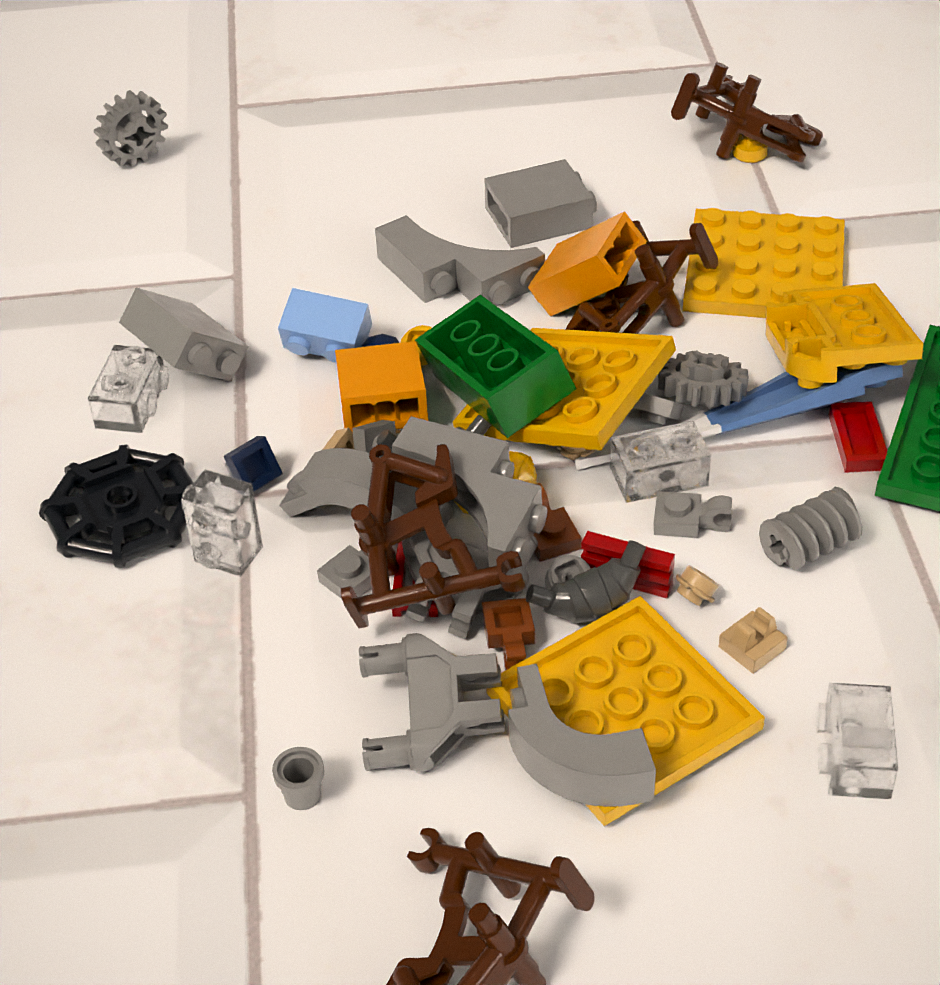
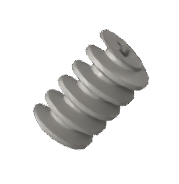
(811, 529)

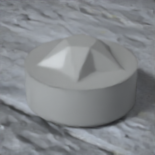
(564, 569)

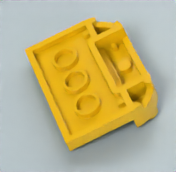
(836, 328)

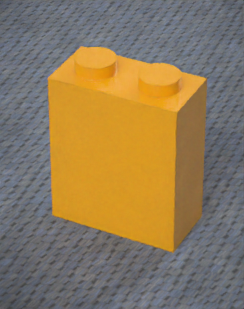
(587, 264)
(381, 384)

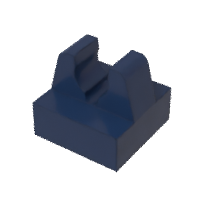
(253, 462)

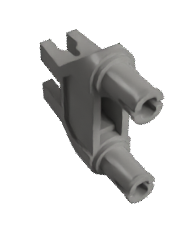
(420, 550)
(435, 701)

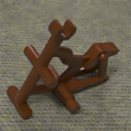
(742, 117)
(650, 295)
(379, 533)
(499, 949)

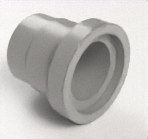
(298, 766)

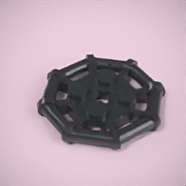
(104, 482)

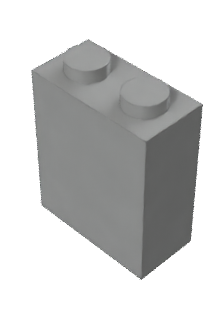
(539, 203)
(183, 335)

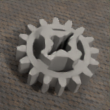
(131, 128)
(703, 379)

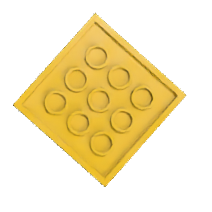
(761, 260)
(609, 380)
(635, 675)

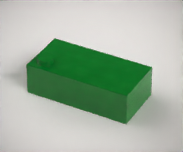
(496, 365)

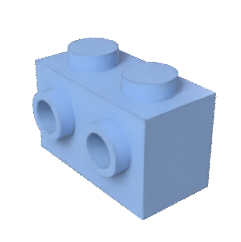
(323, 324)

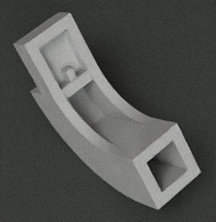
(340, 479)
(576, 764)

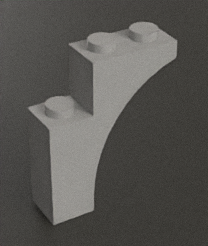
(438, 266)
(502, 506)

